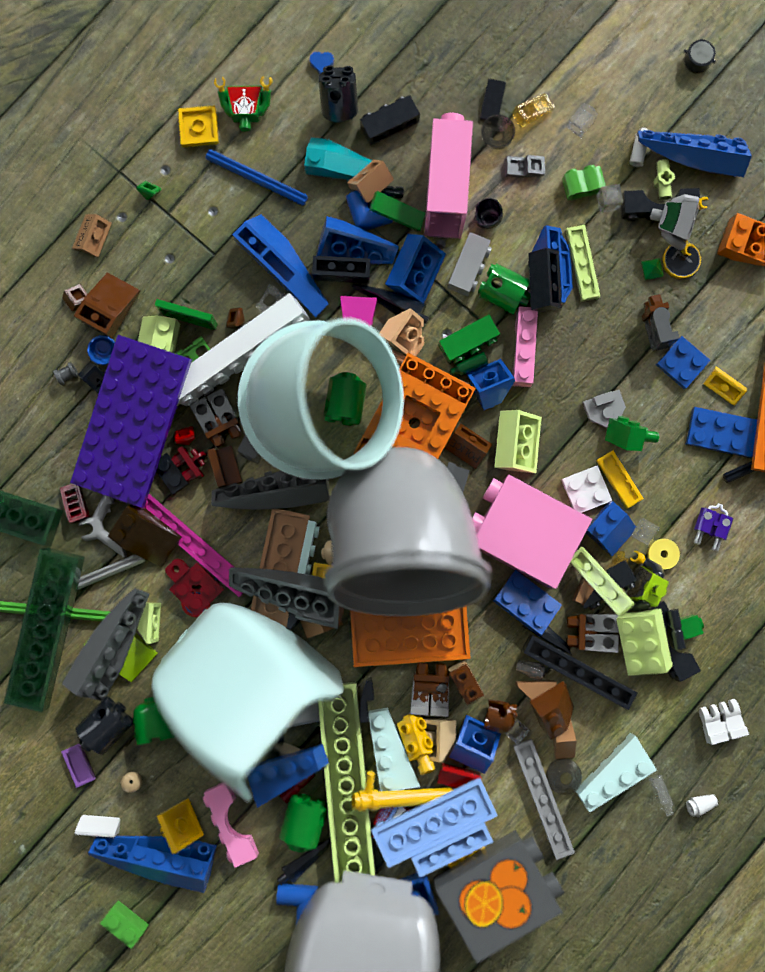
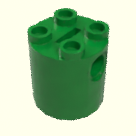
(511, 292)
(345, 399)
(303, 823)

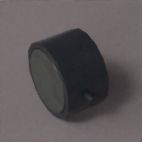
(699, 56)

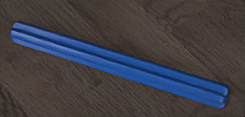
(256, 177)

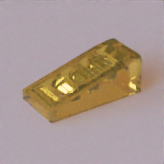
(522, 115)

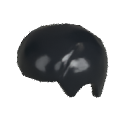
(488, 213)

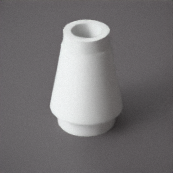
(699, 805)

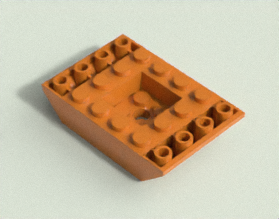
(431, 398)

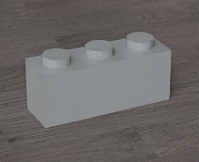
(470, 264)

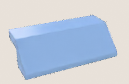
(452, 849)

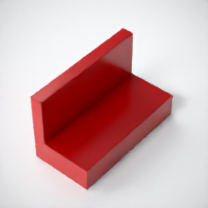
(456, 776)

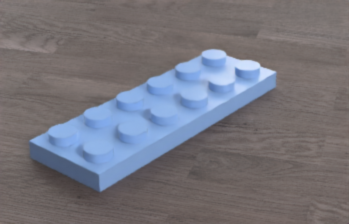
(434, 822)

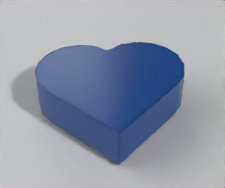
(320, 60)

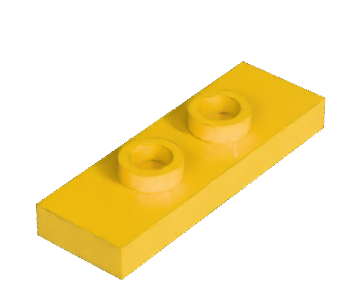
(619, 479)

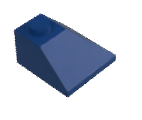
(491, 383)

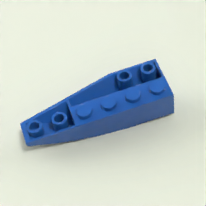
(701, 152)
(281, 261)
(154, 860)

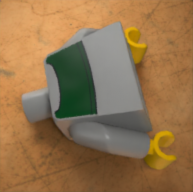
(678, 220)

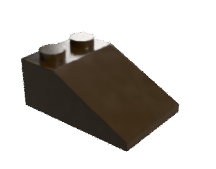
(144, 535)

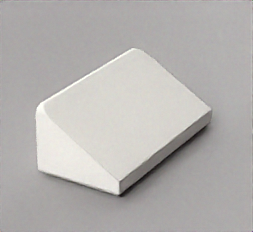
(98, 826)

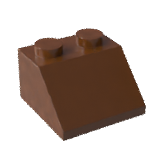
(553, 710)

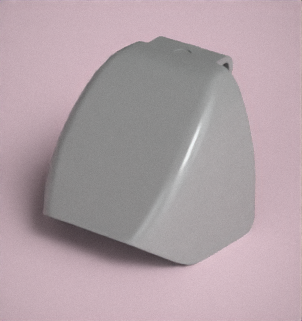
(365, 927)

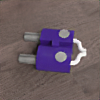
(713, 524)

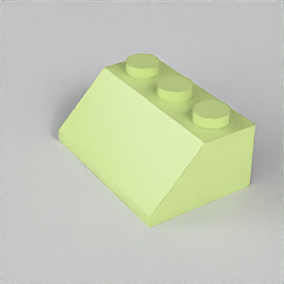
(159, 332)
(518, 441)

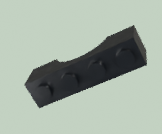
(638, 205)
(683, 663)

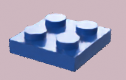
(683, 362)

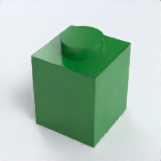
(692, 626)

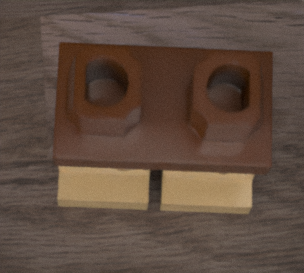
(465, 682)

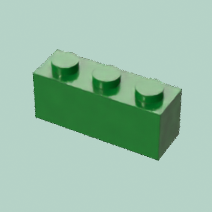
(469, 340)

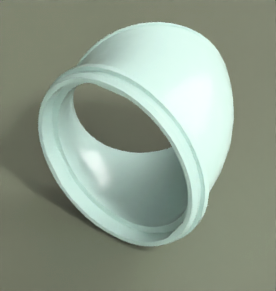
(274, 405)

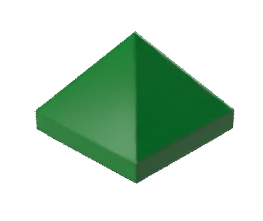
(148, 190)
(652, 269)

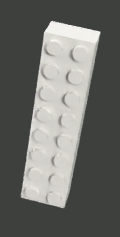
(235, 351)

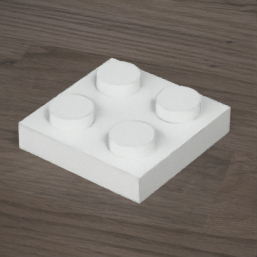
(586, 489)

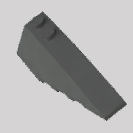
(291, 592)

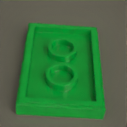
(186, 314)

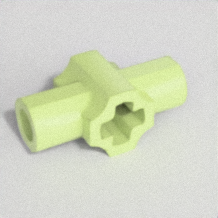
(664, 174)

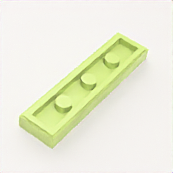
(582, 263)
(601, 582)

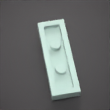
(308, 548)

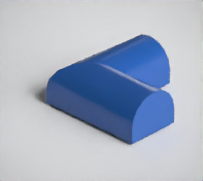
(361, 213)
(295, 895)

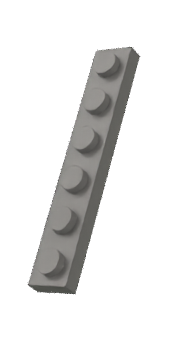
(543, 799)

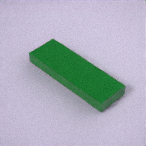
(397, 211)

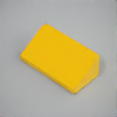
(725, 386)

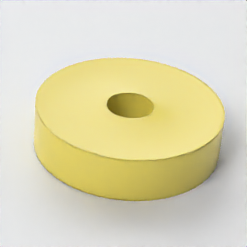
(671, 549)

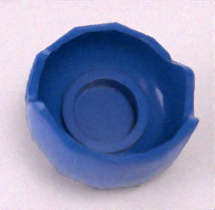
(100, 349)

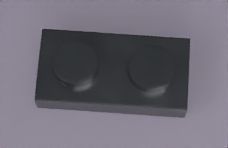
(171, 474)

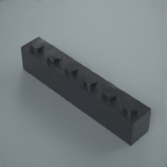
(579, 672)

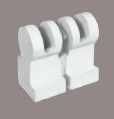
(720, 731)

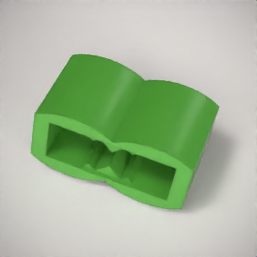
(583, 182)

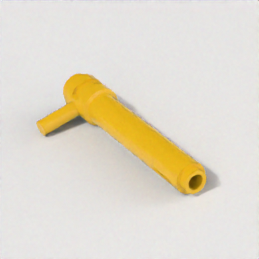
(374, 800)

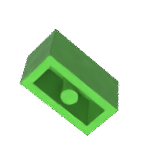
(124, 924)

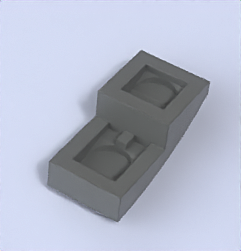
(524, 167)

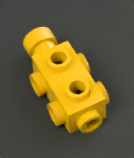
(416, 742)

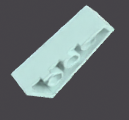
(392, 762)
(616, 773)

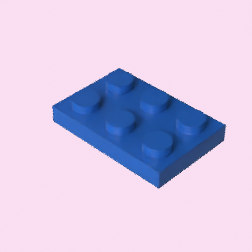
(527, 603)

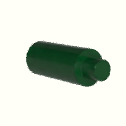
(470, 364)

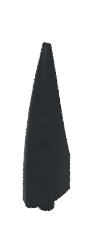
(393, 301)

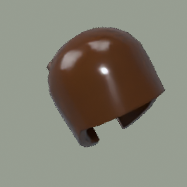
(500, 716)

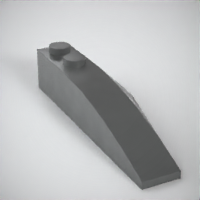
(272, 492)

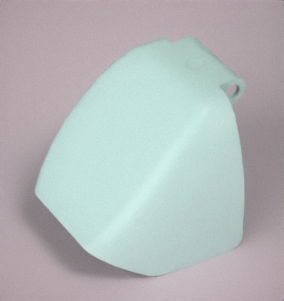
(237, 687)

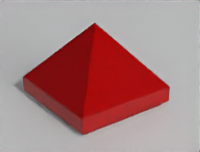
(184, 436)

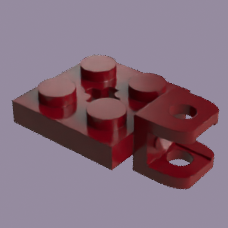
(186, 578)

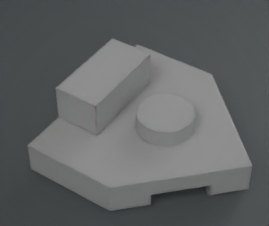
(603, 407)

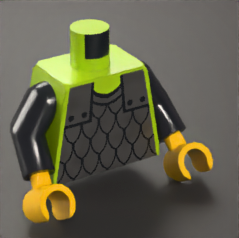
(650, 584)

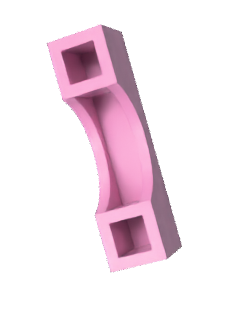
(525, 346)
(240, 846)

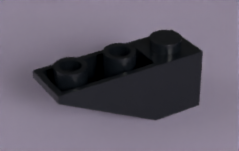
(622, 575)

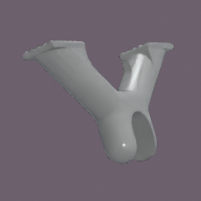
(98, 528)

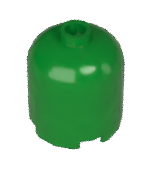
(150, 723)

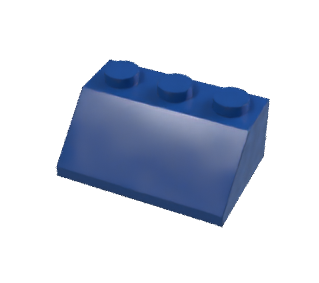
(415, 267)

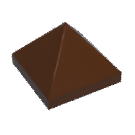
(235, 317)

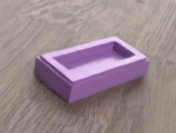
(78, 765)

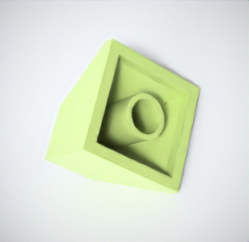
(150, 622)

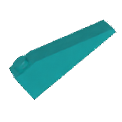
(332, 160)

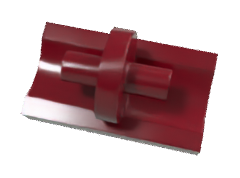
(184, 457)

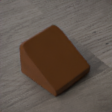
(74, 296)

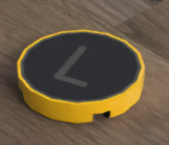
(681, 265)

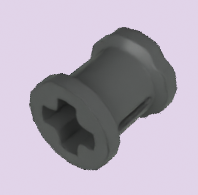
(66, 373)

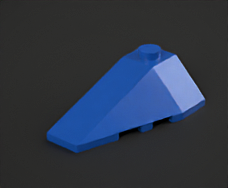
(347, 240)

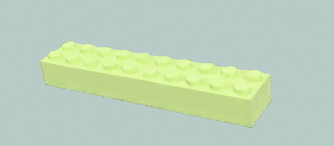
(344, 776)

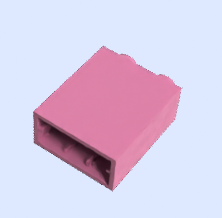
(448, 176)
(529, 530)

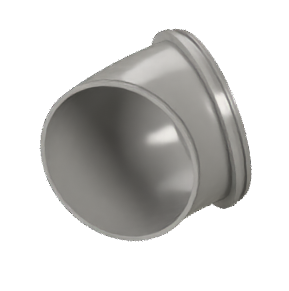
(407, 516)

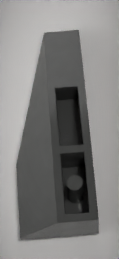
(107, 649)

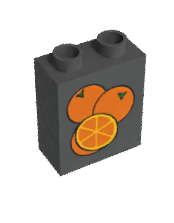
(499, 894)

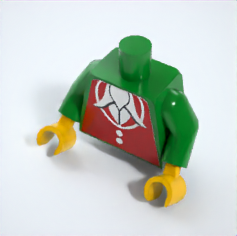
(245, 103)

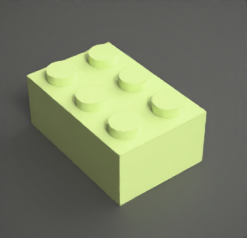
(644, 642)

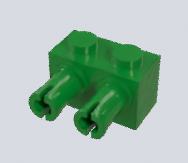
(629, 434)

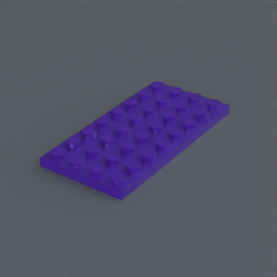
(131, 421)

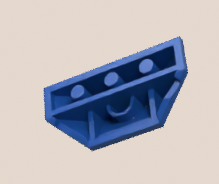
(552, 238)

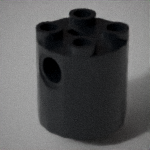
(338, 93)
(103, 726)

